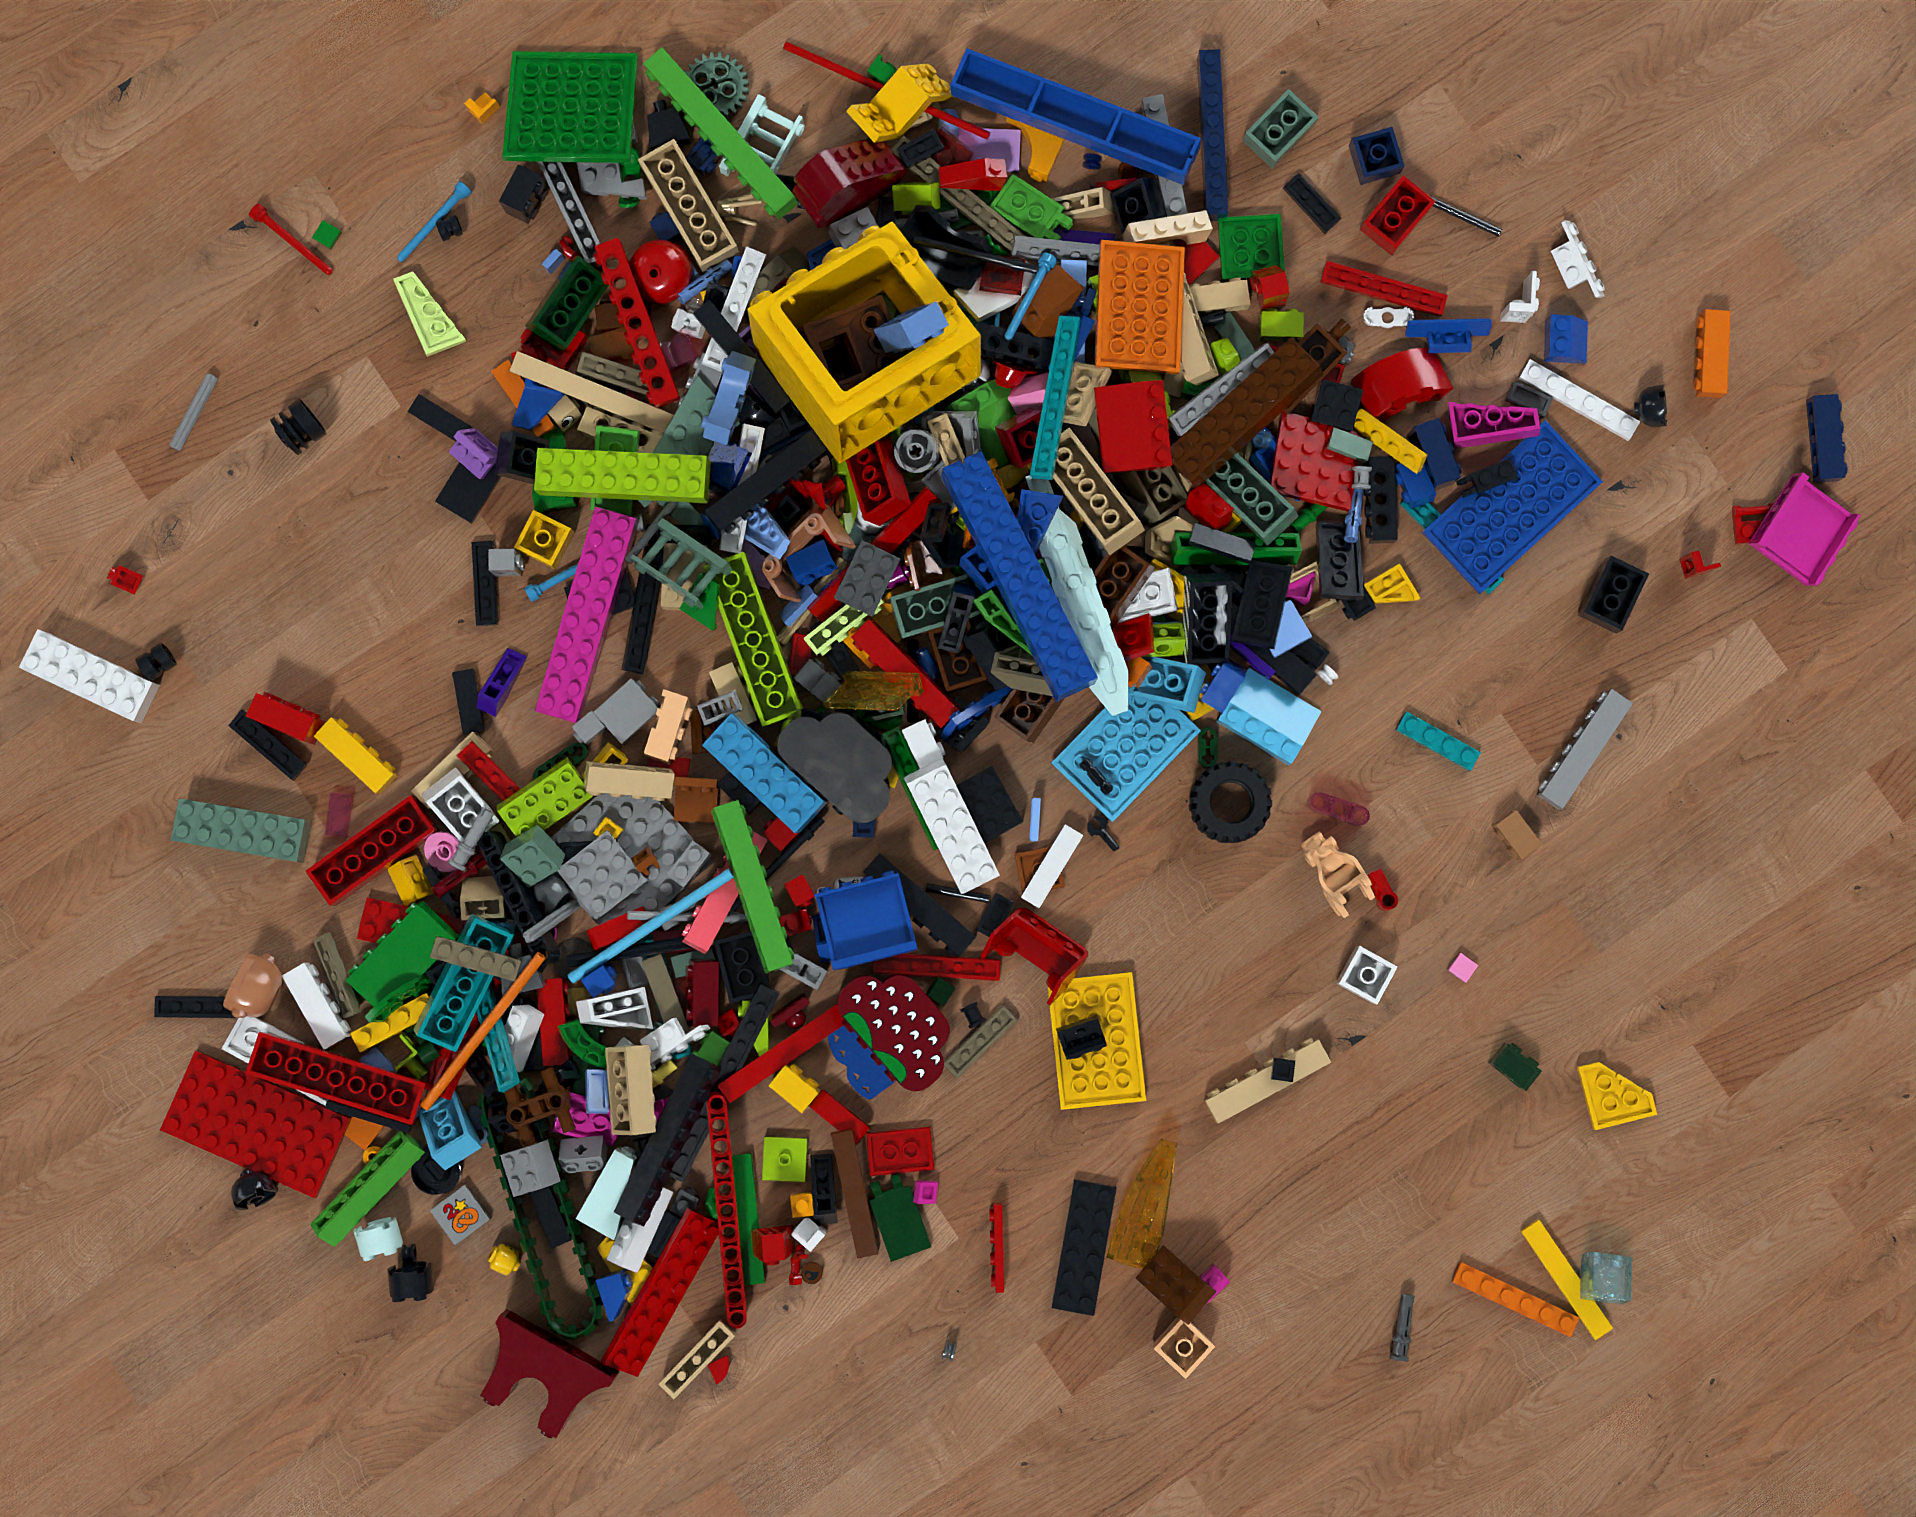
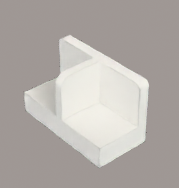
(809, 1233)

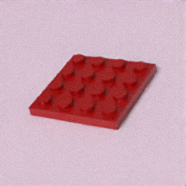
(1306, 468)

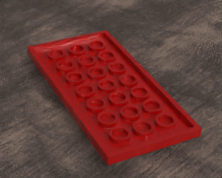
(255, 1124)

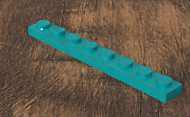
(1055, 398)

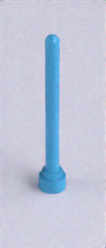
(460, 192)
(1046, 263)
(535, 590)

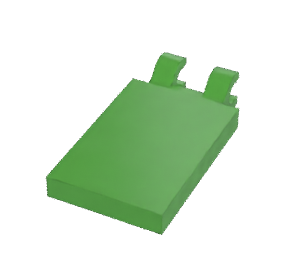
(1030, 210)

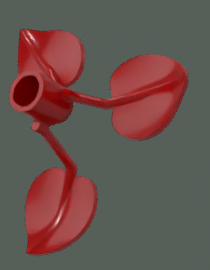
(817, 492)

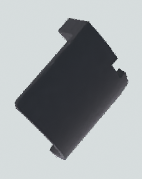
(946, 266)

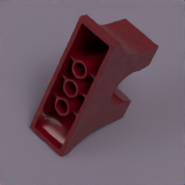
(560, 1366)

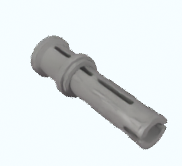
(466, 848)

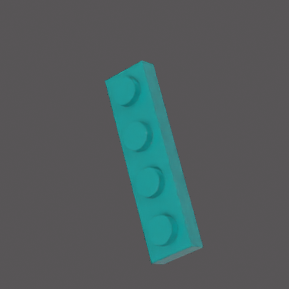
(1438, 741)

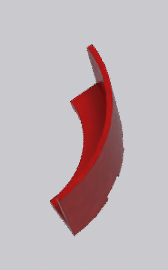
(1401, 380)

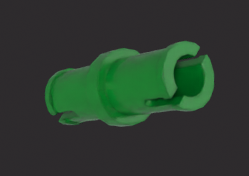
(1308, 516)

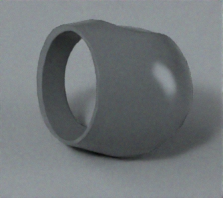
(552, 893)

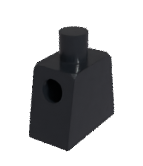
(665, 126)

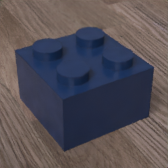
(1376, 155)

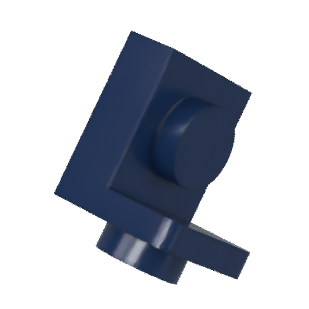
(1084, 302)

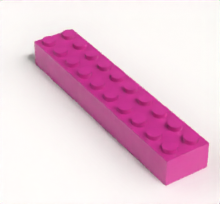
(587, 615)

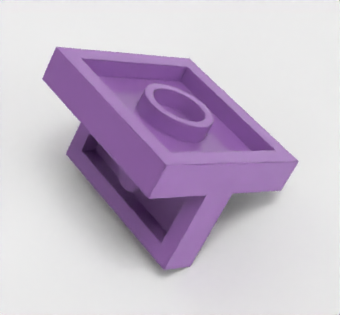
(474, 451)

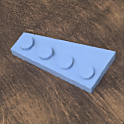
(766, 533)

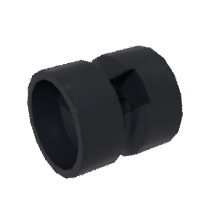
(150, 667)

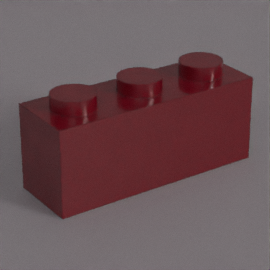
(702, 992)

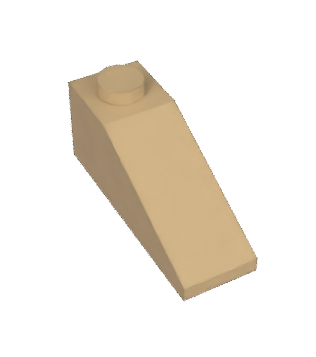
(1087, 203)

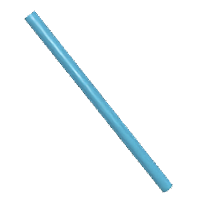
(650, 926)

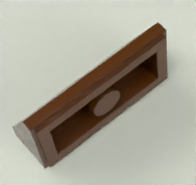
(700, 732)

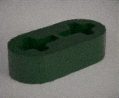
(1213, 747)

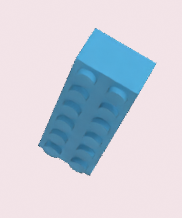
(764, 773)

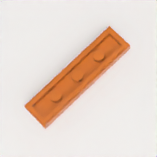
(514, 387)

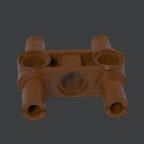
(539, 1107)

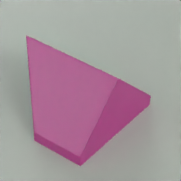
(1300, 590)

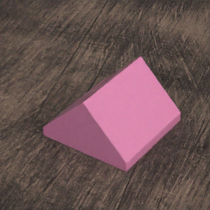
(1029, 393)

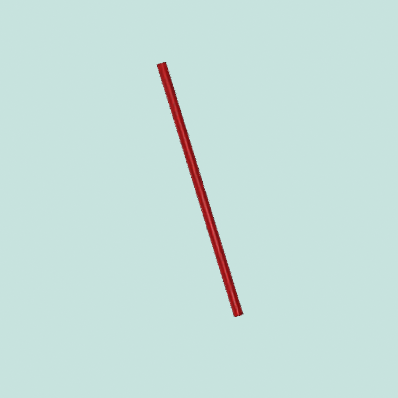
(878, 86)

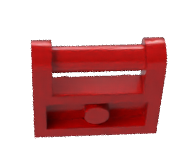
(1745, 530)

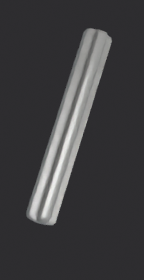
(193, 412)
(551, 920)

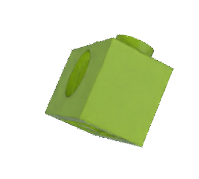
(1168, 640)

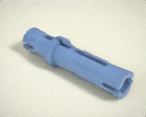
(711, 275)
(1352, 531)

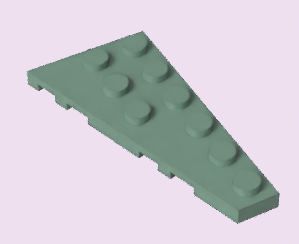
(685, 432)

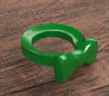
(996, 249)

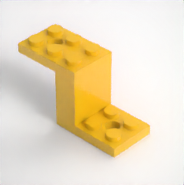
(900, 102)

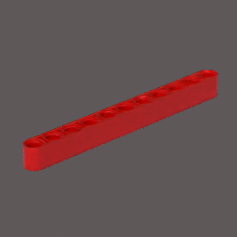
(726, 1220)

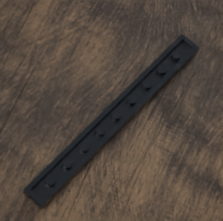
(731, 1062)

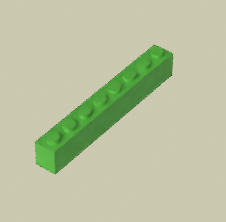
(752, 887)

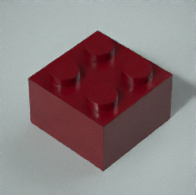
(1019, 437)

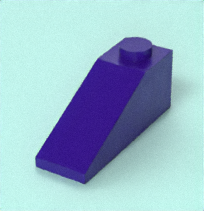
(500, 682)

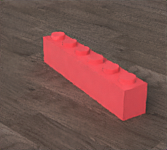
(714, 908)

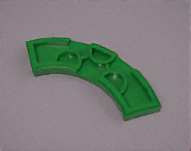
(393, 1001)
(583, 1044)

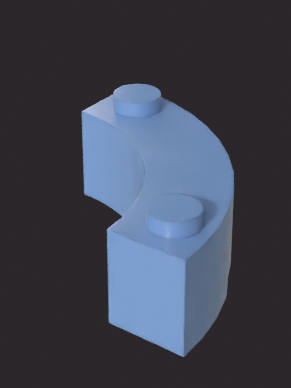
(729, 398)

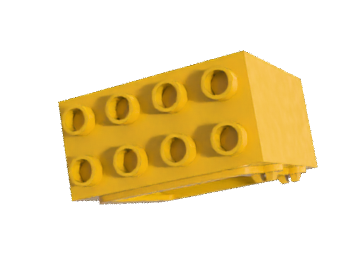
(897, 393)

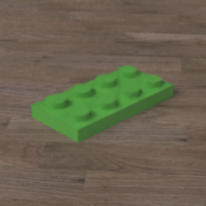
(616, 440)

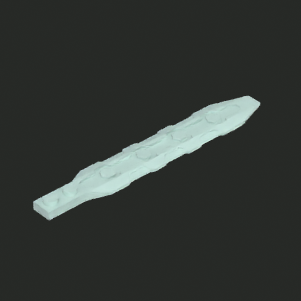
(1079, 598)

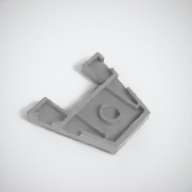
(606, 179)

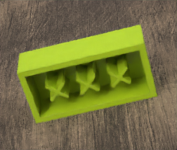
(544, 799)

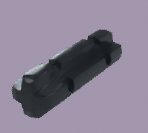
(1096, 776)

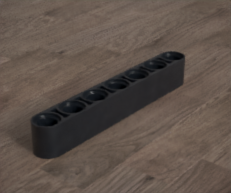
(510, 892)

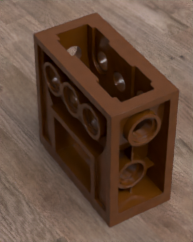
(855, 338)

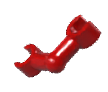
(795, 1277)

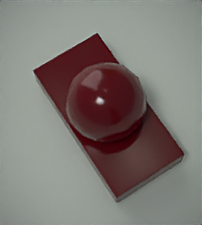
(791, 1013)

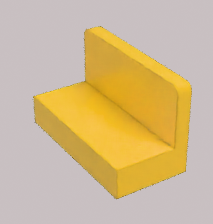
(410, 880)

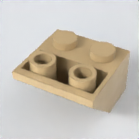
(482, 898)

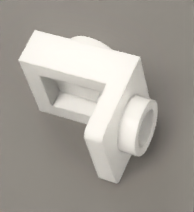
(687, 324)

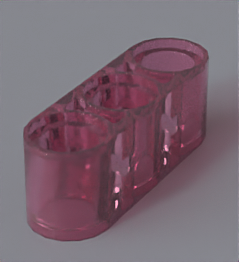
(1348, 812)

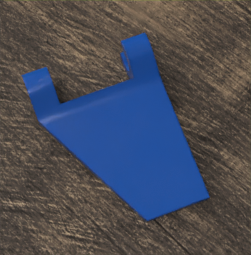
(534, 405)

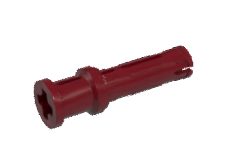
(472, 869)

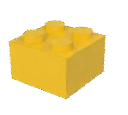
(544, 539)
(795, 1087)

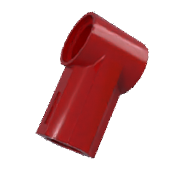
(1381, 887)

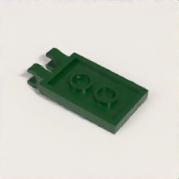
(899, 1219)

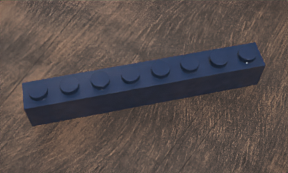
(1212, 133)

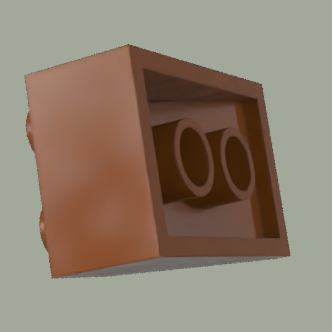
(1053, 299)

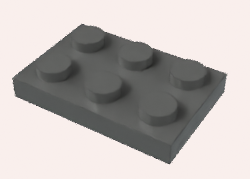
(867, 578)

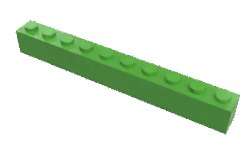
(720, 133)

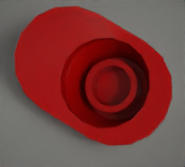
(1009, 375)

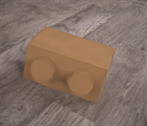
(1516, 835)

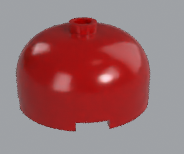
(672, 266)

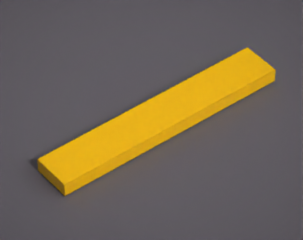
(1565, 1279)

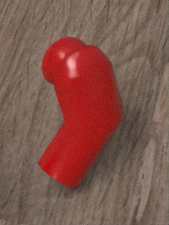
(565, 244)

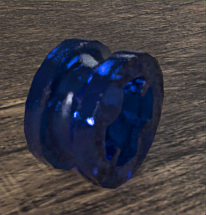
(1092, 161)

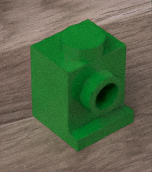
(881, 71)

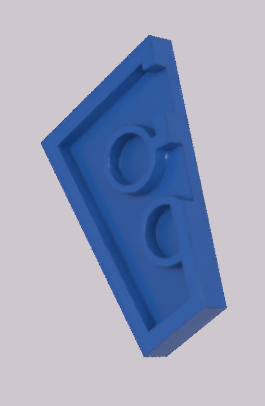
(1036, 514)

